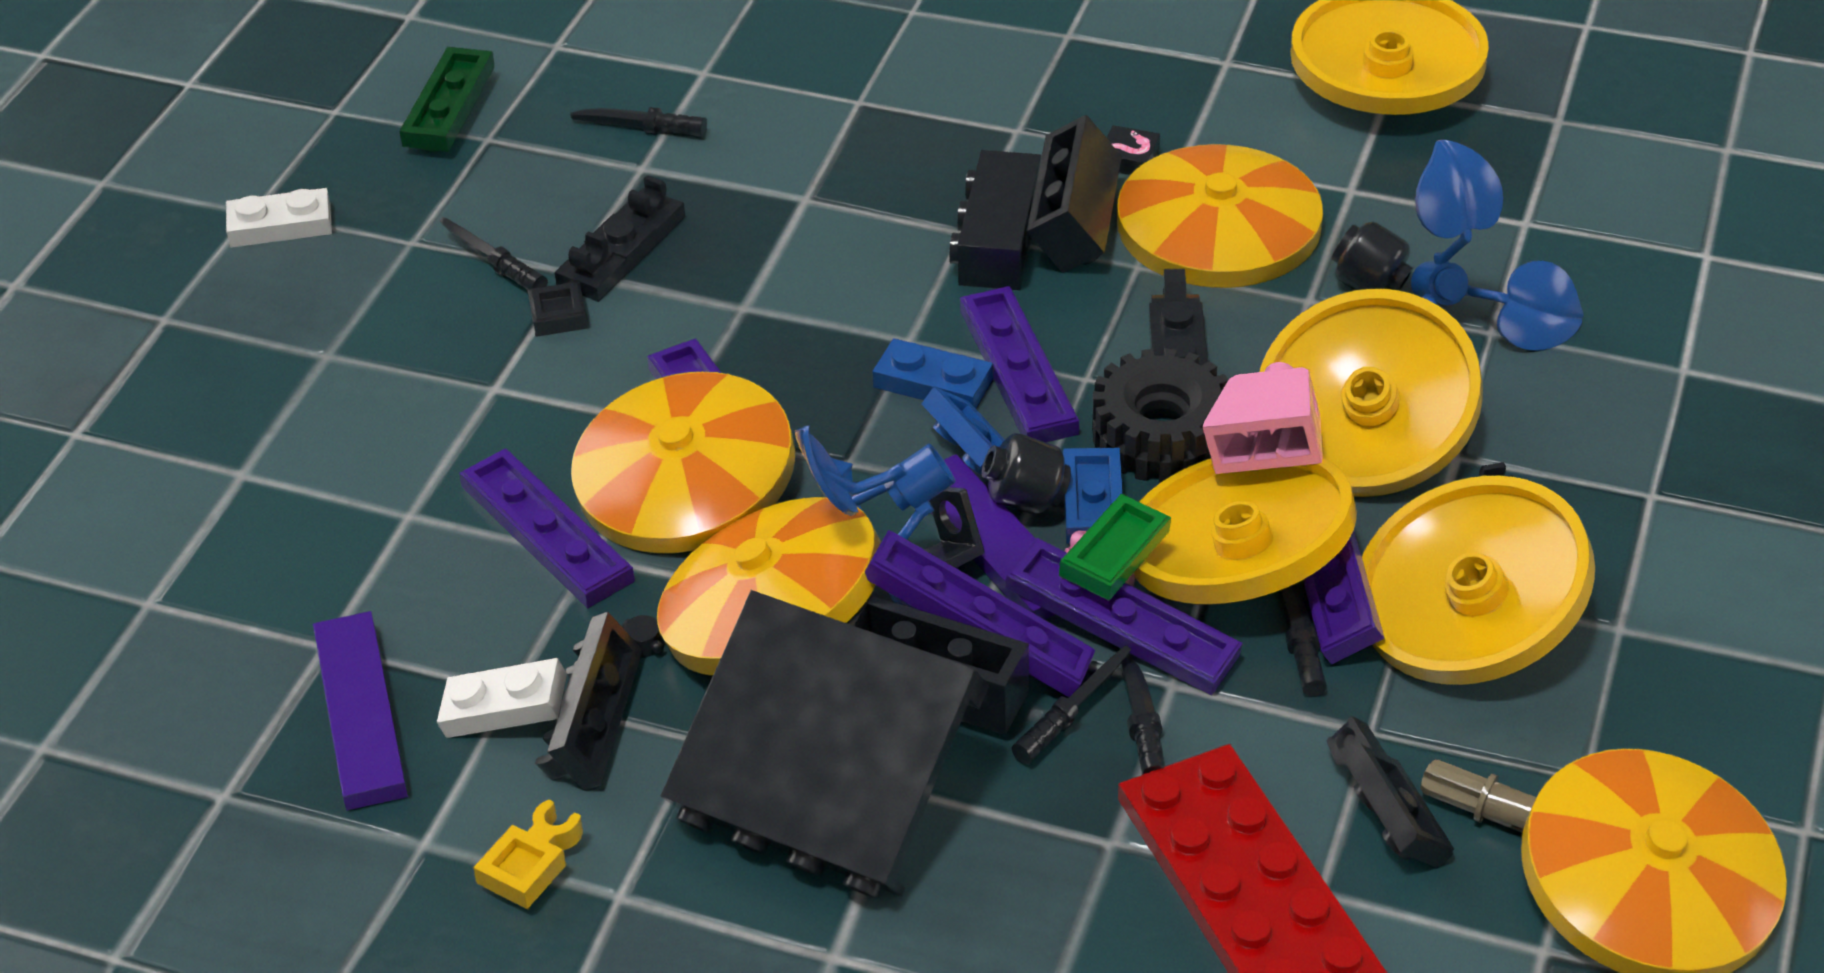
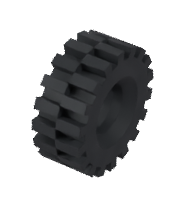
(1155, 389)

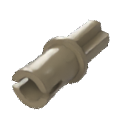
(1477, 794)

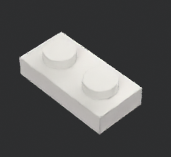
(278, 217)
(502, 698)

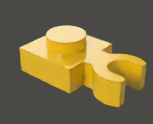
(529, 860)

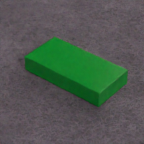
(1114, 546)

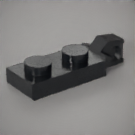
(1177, 319)
(1391, 794)

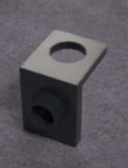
(955, 544)

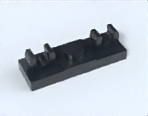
(621, 240)
(592, 703)

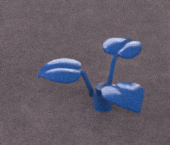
(1464, 194)
(908, 482)

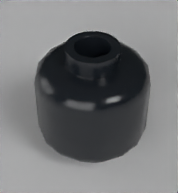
(1372, 258)
(1026, 474)

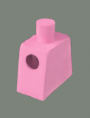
(1265, 421)

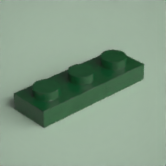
(447, 99)

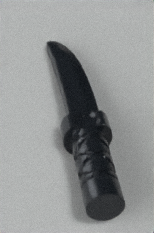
(650, 121)
(501, 258)
(1303, 641)
(1063, 712)
(1143, 723)

